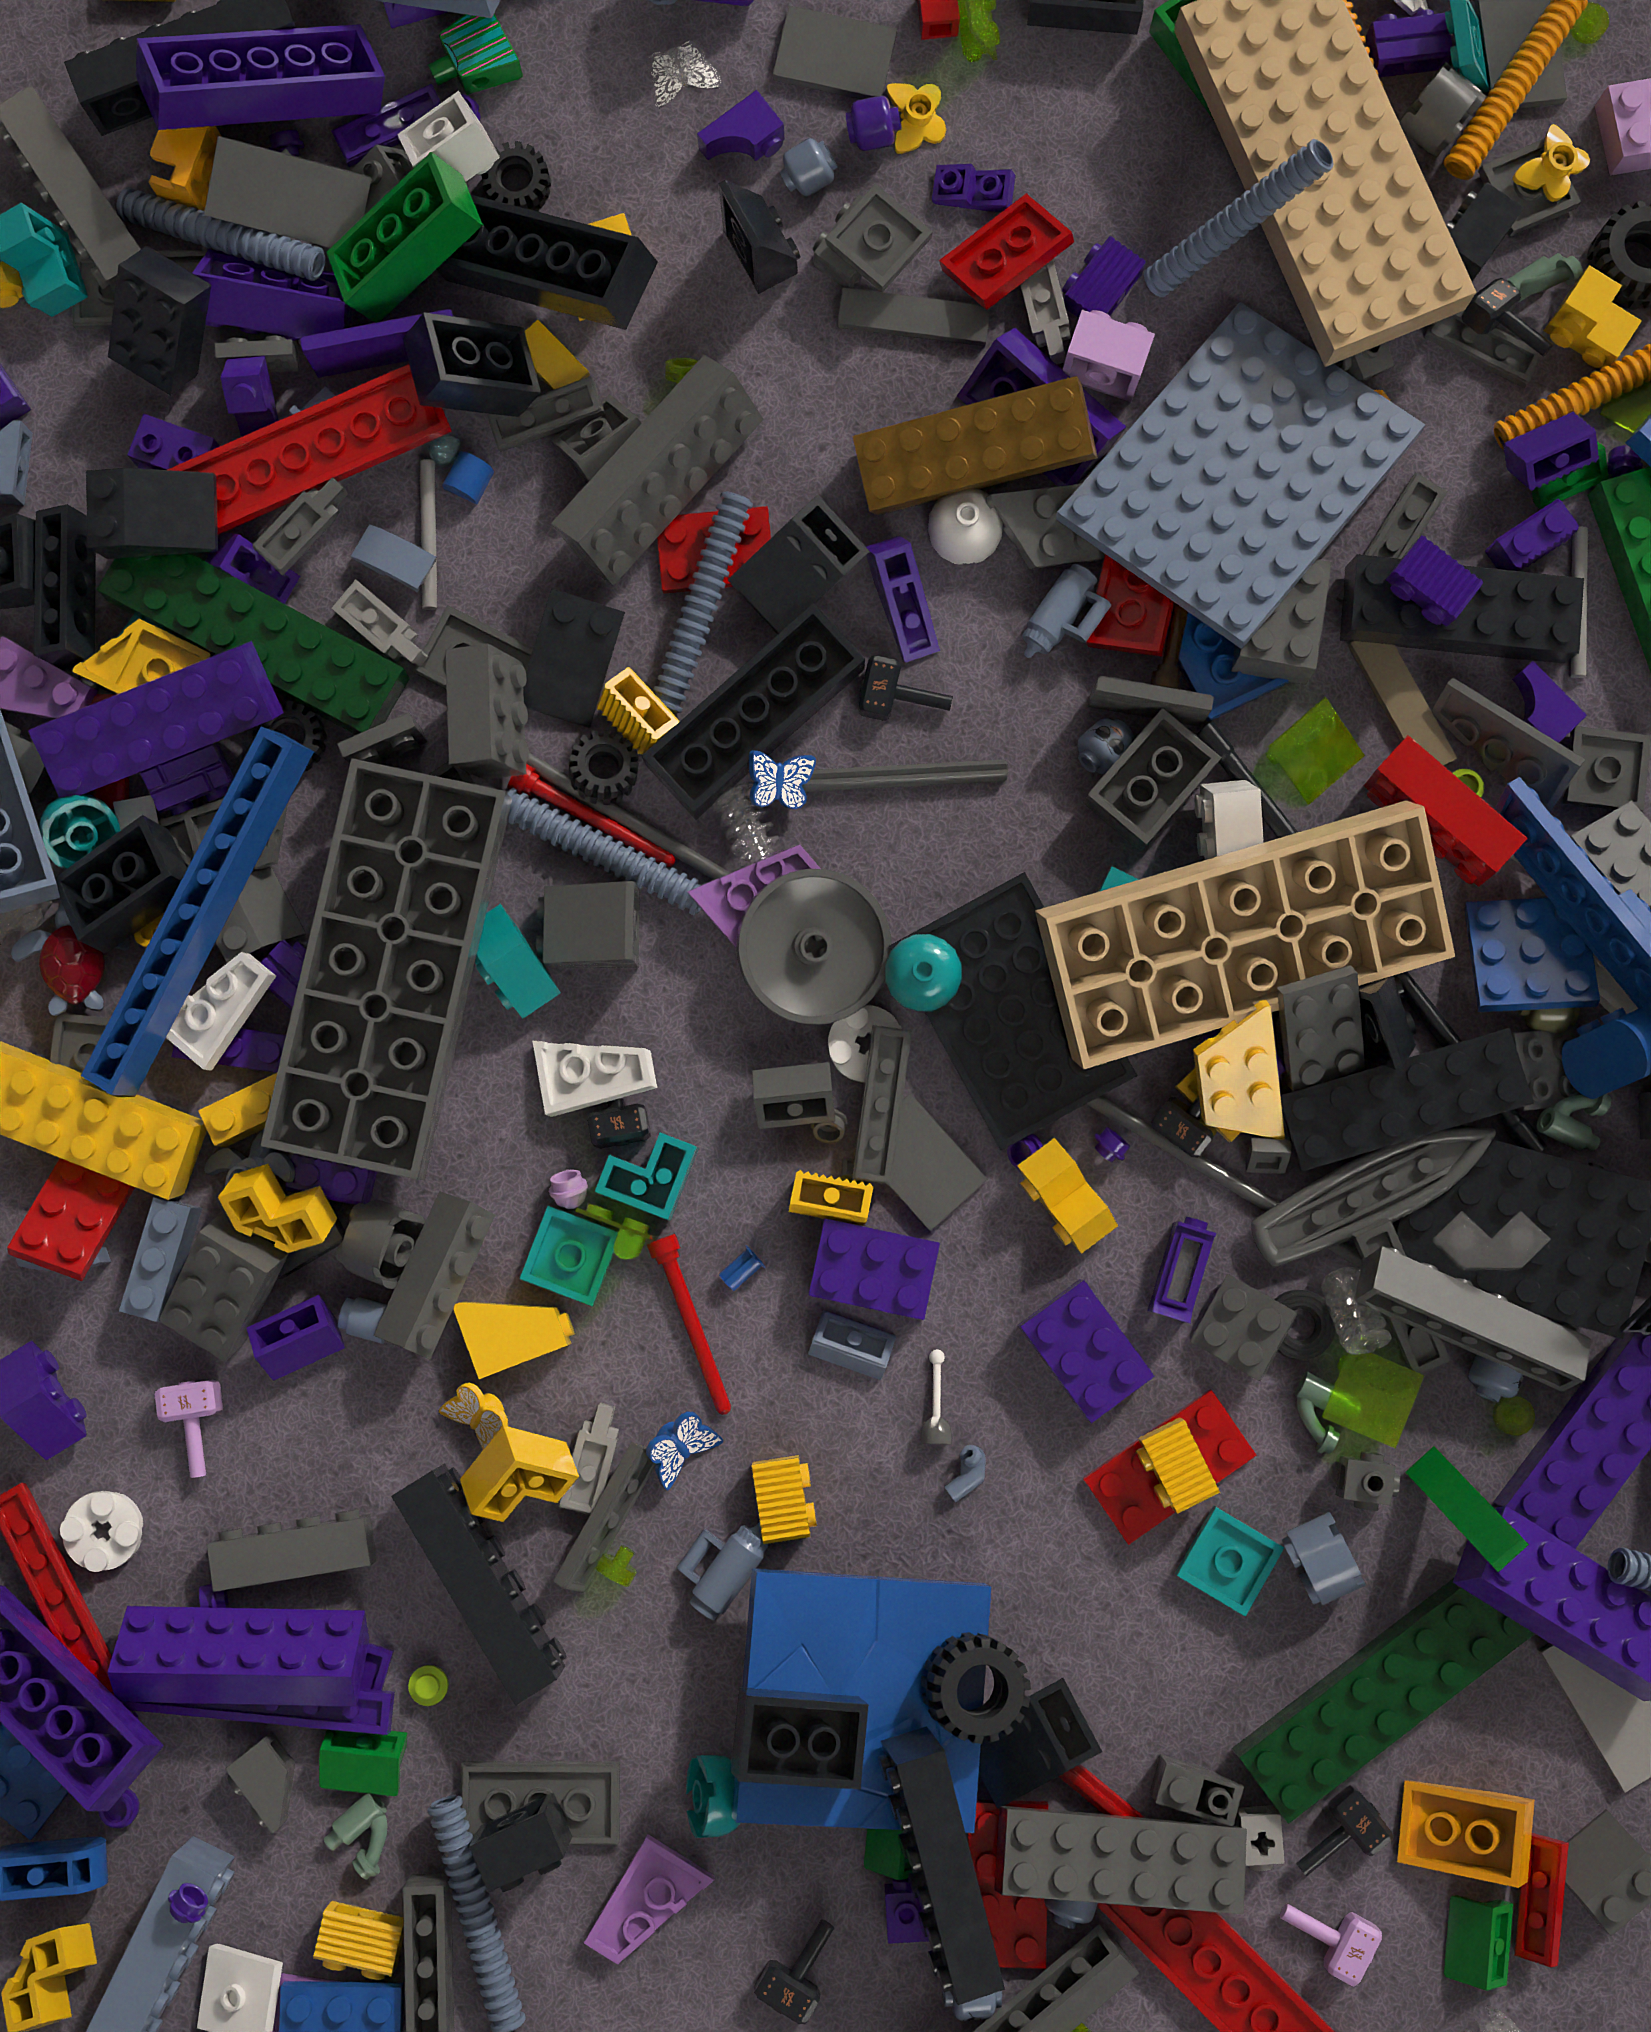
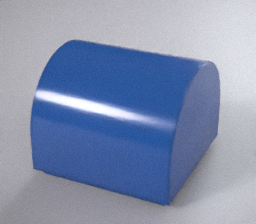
(468, 477)

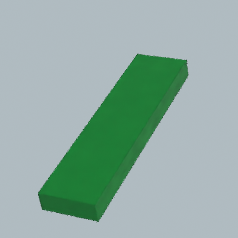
(1467, 1509)

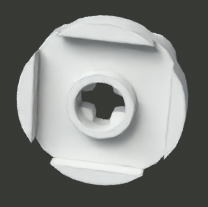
(843, 1035)
(79, 1531)

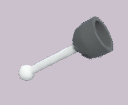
(936, 1429)

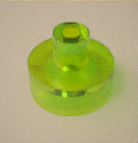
(1591, 24)
(677, 368)
(1505, 1415)
(618, 1567)

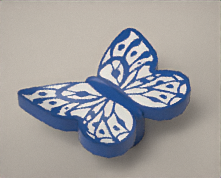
(779, 780)
(675, 1444)

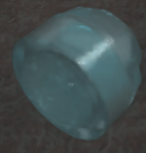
(444, 449)

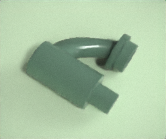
(1545, 274)
(1560, 1126)
(1316, 1392)
(364, 1813)

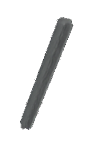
(907, 775)

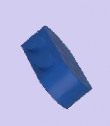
(1609, 1054)
(52, 1867)

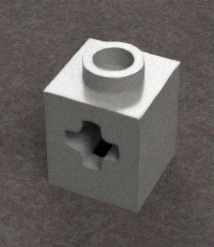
(1265, 1820)

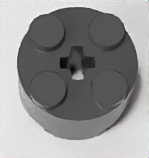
(1441, 110)
(379, 1241)

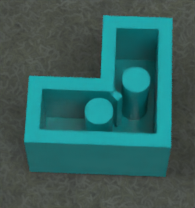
(42, 258)
(512, 965)
(657, 1186)

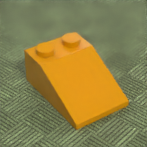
(1466, 1832)

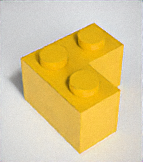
(1591, 321)
(517, 1466)

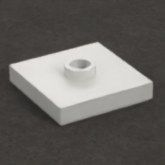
(238, 1991)

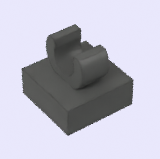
(1268, 1155)

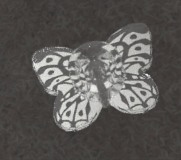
(679, 68)

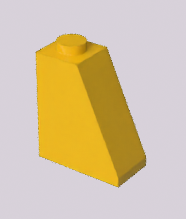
(510, 1334)

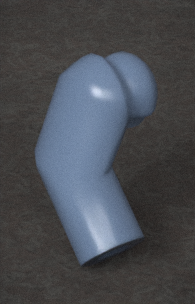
(971, 1472)

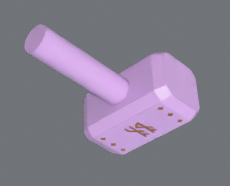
(188, 1403)
(1350, 1946)

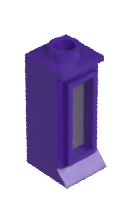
(1182, 1269)

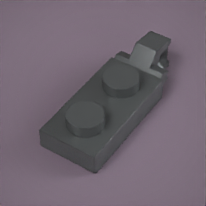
(300, 526)

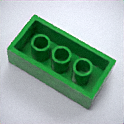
(404, 238)

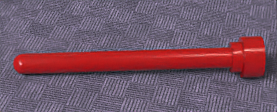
(531, 783)
(666, 1253)

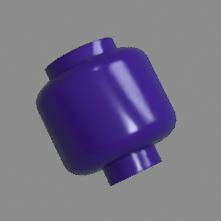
(873, 123)

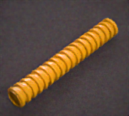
(1512, 87)
(1580, 397)

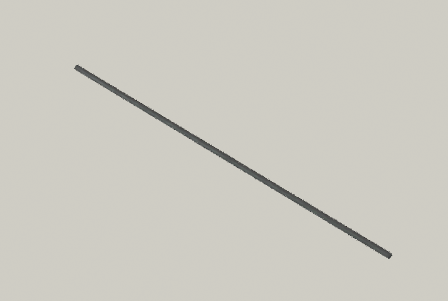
(1100, 1104)

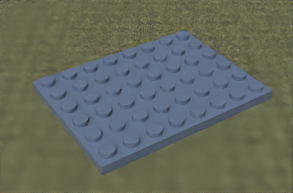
(1240, 474)

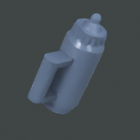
(1060, 610)
(728, 1570)

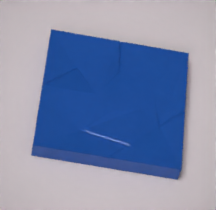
(868, 1643)

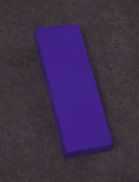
(381, 128)

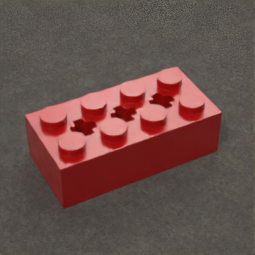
(1458, 820)

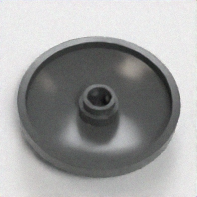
(813, 946)

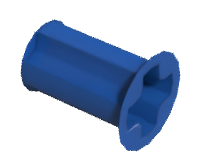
(741, 1269)

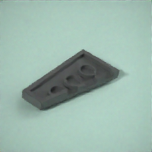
(1507, 742)

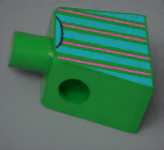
(476, 55)

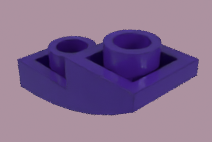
(973, 189)

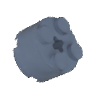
(1326, 1559)

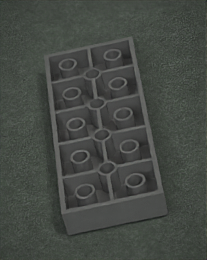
(387, 970)

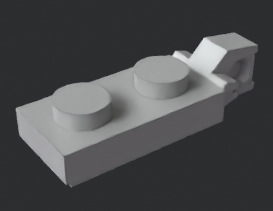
(1047, 311)
(379, 624)
(593, 1461)

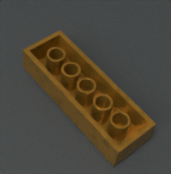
(975, 446)

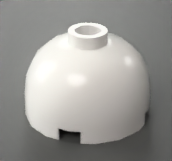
(964, 527)

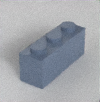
(160, 1257)

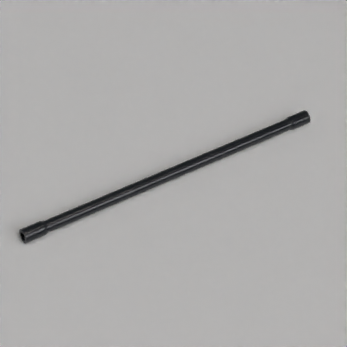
(1516, 1126)

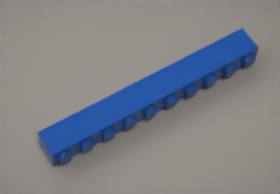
(197, 913)

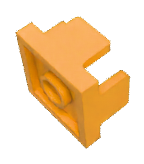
(192, 156)

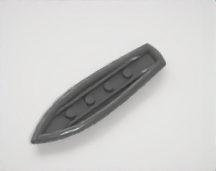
(1366, 1190)

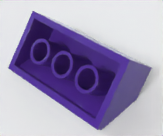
(270, 299)
(1017, 365)

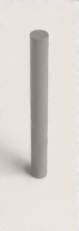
(428, 530)
(1579, 570)

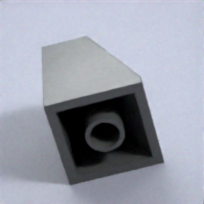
(590, 925)

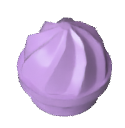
(568, 1189)

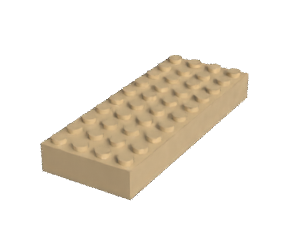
(1367, 236)
(1227, 931)

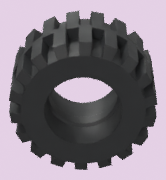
(1611, 259)
(1001, 1706)

